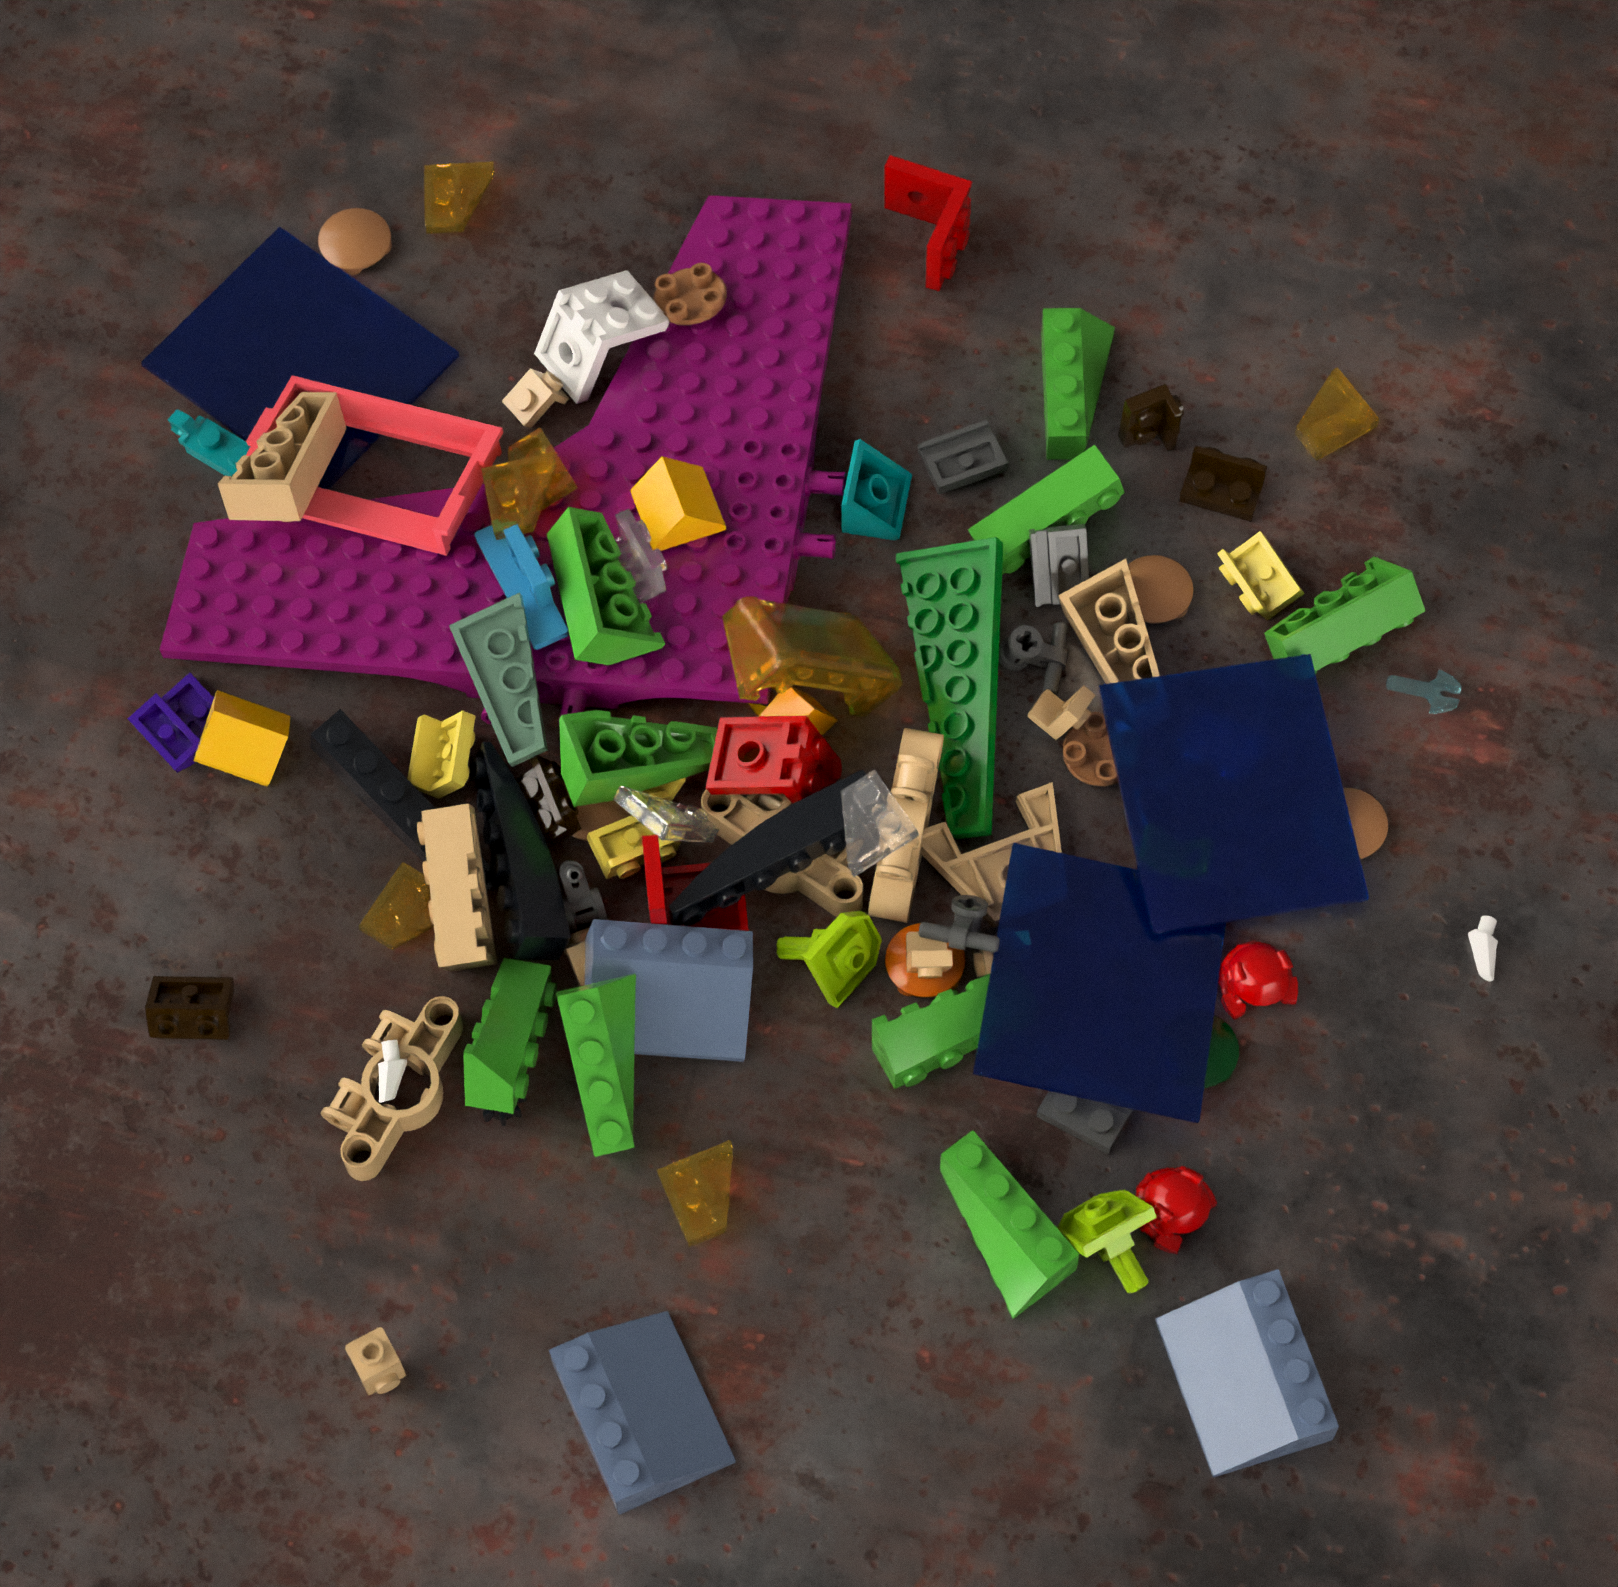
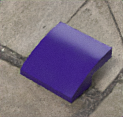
(175, 721)

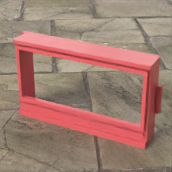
(404, 423)

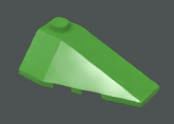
(613, 752)

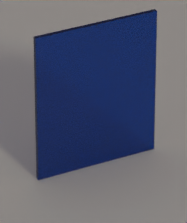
(299, 318)
(1232, 794)
(1091, 996)

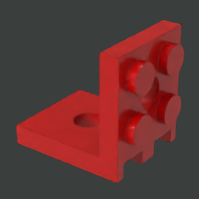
(936, 200)
(790, 759)
(668, 883)

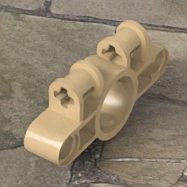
(914, 791)
(818, 882)
(380, 1127)

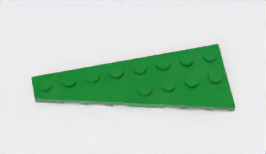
(956, 633)

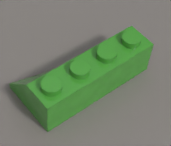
(1073, 370)
(1057, 500)
(598, 592)
(1350, 617)
(508, 1035)
(930, 1035)
(601, 1047)
(1010, 1230)

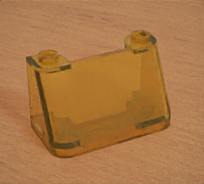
(810, 648)

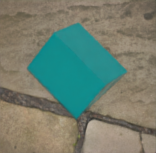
(874, 494)

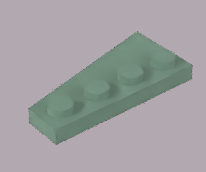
(503, 671)

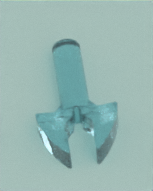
(1429, 690)

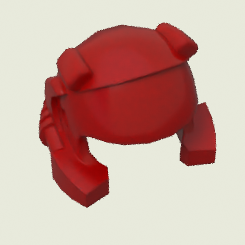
(1256, 975)
(1179, 1203)

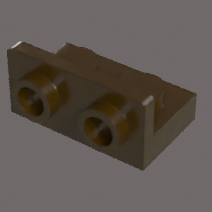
(1151, 415)
(1223, 483)
(549, 800)
(189, 1007)

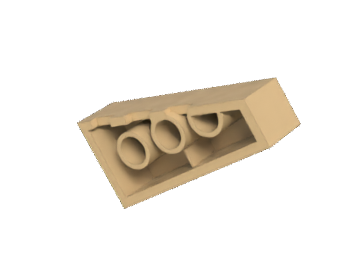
(288, 463)
(1111, 625)
(456, 888)

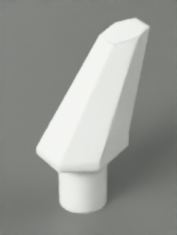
(1484, 947)
(390, 1070)

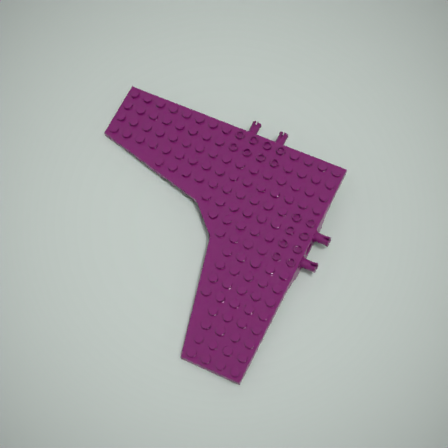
(709, 393)

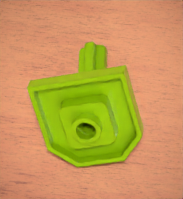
(837, 955)
(1105, 1227)

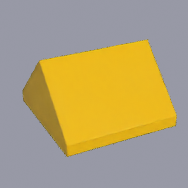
(676, 504)
(243, 738)

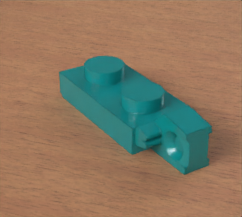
(209, 442)

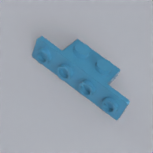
(518, 571)

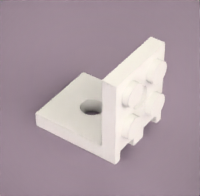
(590, 326)

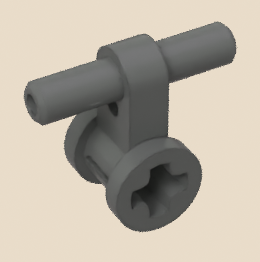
(1033, 651)
(579, 897)
(965, 928)

